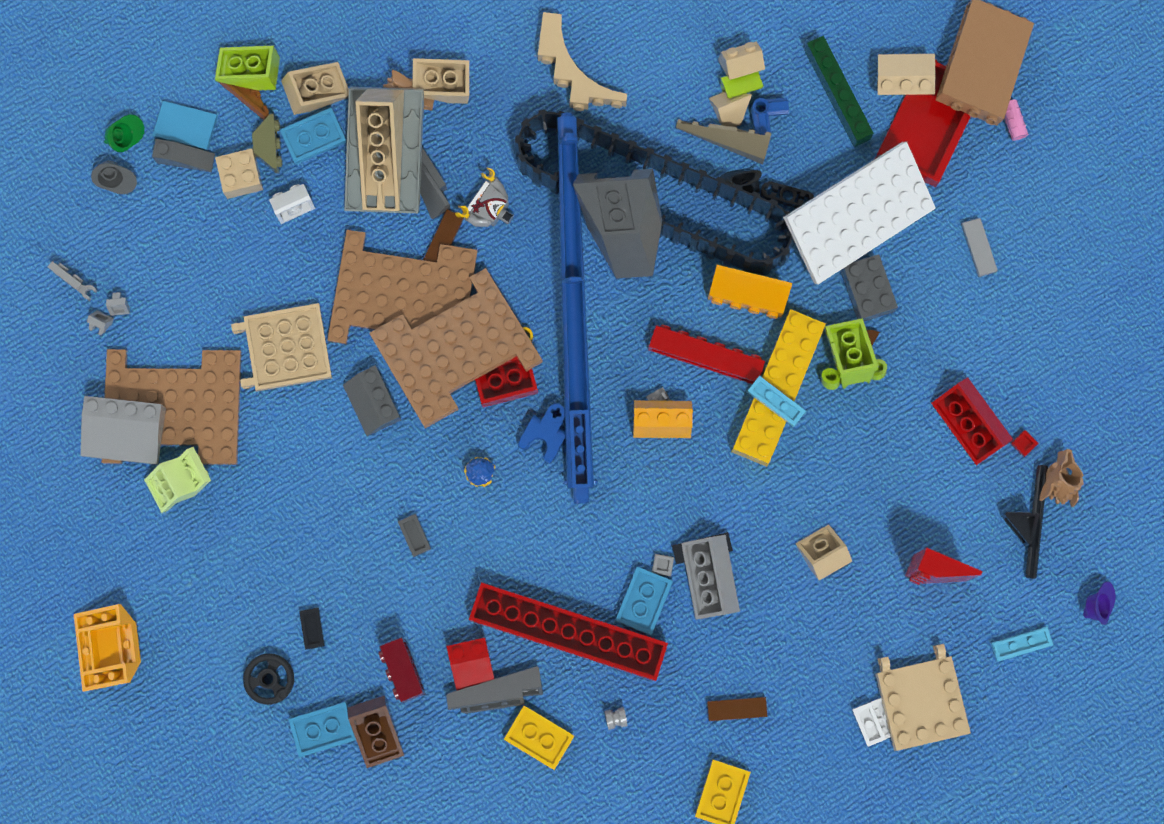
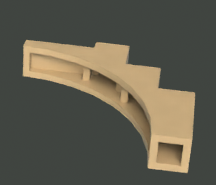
(566, 73)

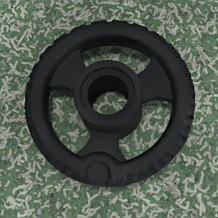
(274, 662)

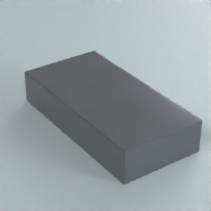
(414, 535)

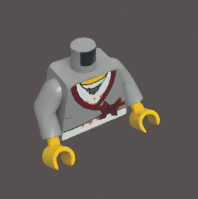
(488, 204)

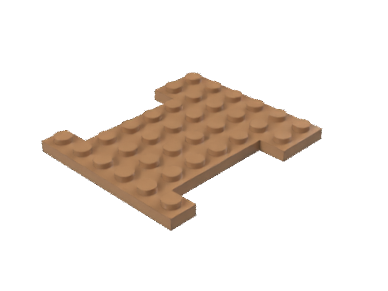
(383, 287)
(453, 349)
(198, 402)

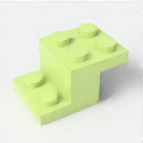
(177, 479)

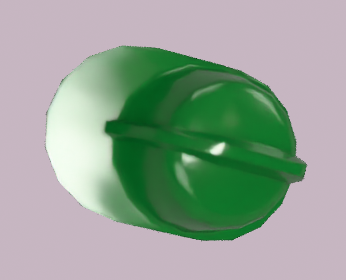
(124, 133)

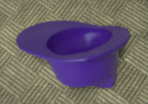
(1100, 604)

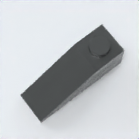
(182, 156)

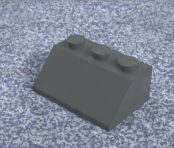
(371, 401)

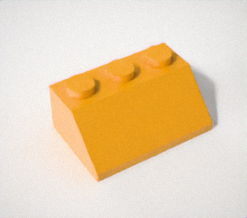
(662, 419)

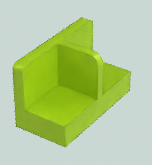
(741, 84)

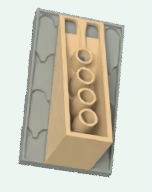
(384, 149)

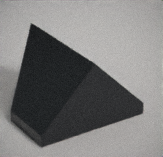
(1022, 525)

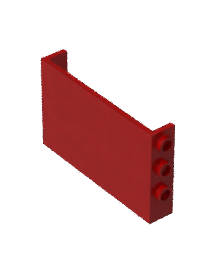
(929, 130)

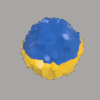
(479, 471)

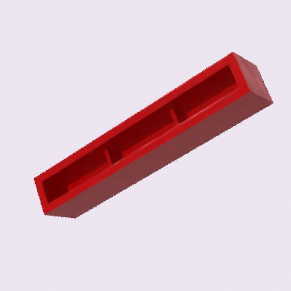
(706, 355)

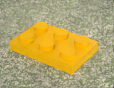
(539, 737)
(722, 793)

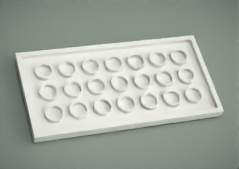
(859, 212)

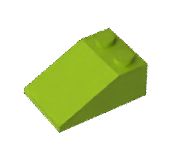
(248, 67)

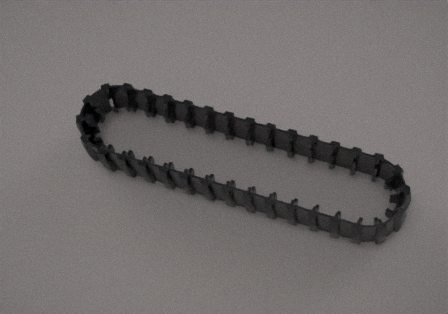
(666, 166)

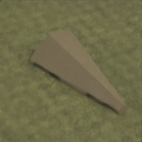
(731, 138)

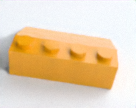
(749, 291)

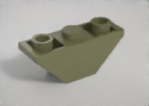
(267, 144)

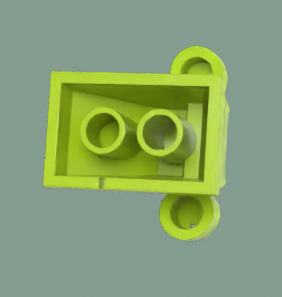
(852, 356)

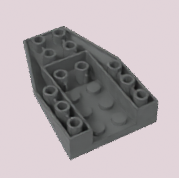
(623, 220)

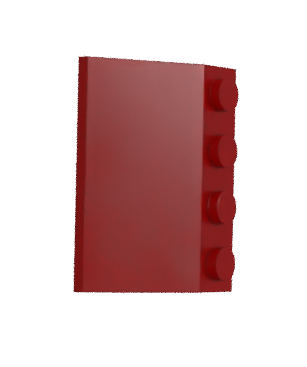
(935, 567)

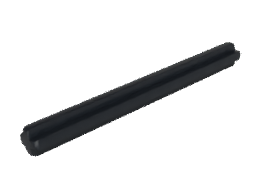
(1038, 507)

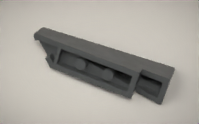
(432, 188)
(497, 693)

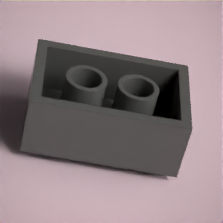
(869, 288)

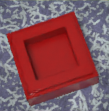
(1024, 443)

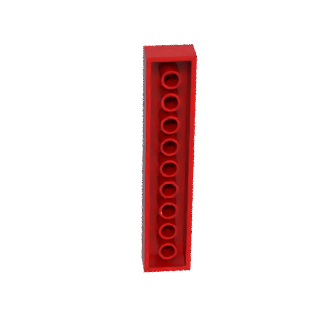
(568, 632)

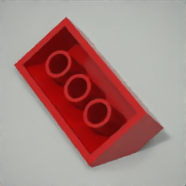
(972, 421)

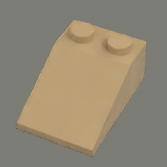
(442, 79)
(315, 87)

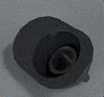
(747, 179)

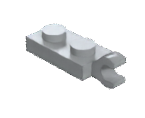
(73, 281)

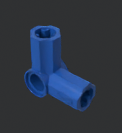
(771, 107)

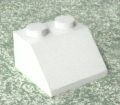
(291, 203)

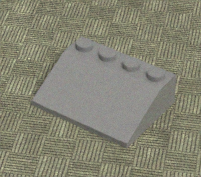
(121, 430)

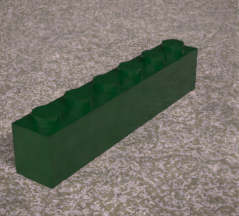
(838, 91)

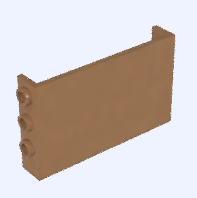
(985, 61)

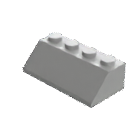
(710, 577)

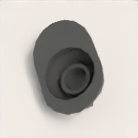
(113, 177)

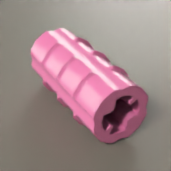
(1015, 121)

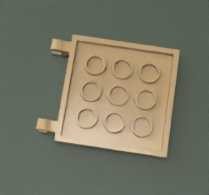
(285, 347)
(922, 701)

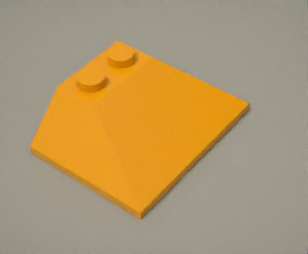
(106, 647)

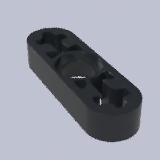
(775, 186)

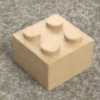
(239, 173)

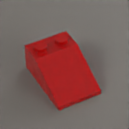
(470, 663)

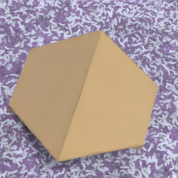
(730, 110)

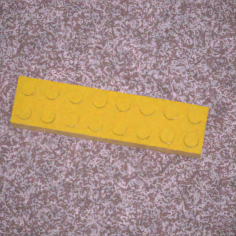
(784, 372)

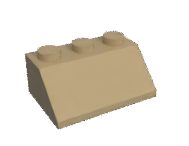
(906, 74)

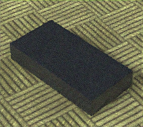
(312, 628)

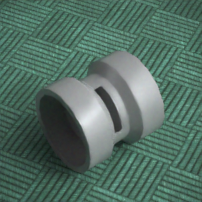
(616, 718)

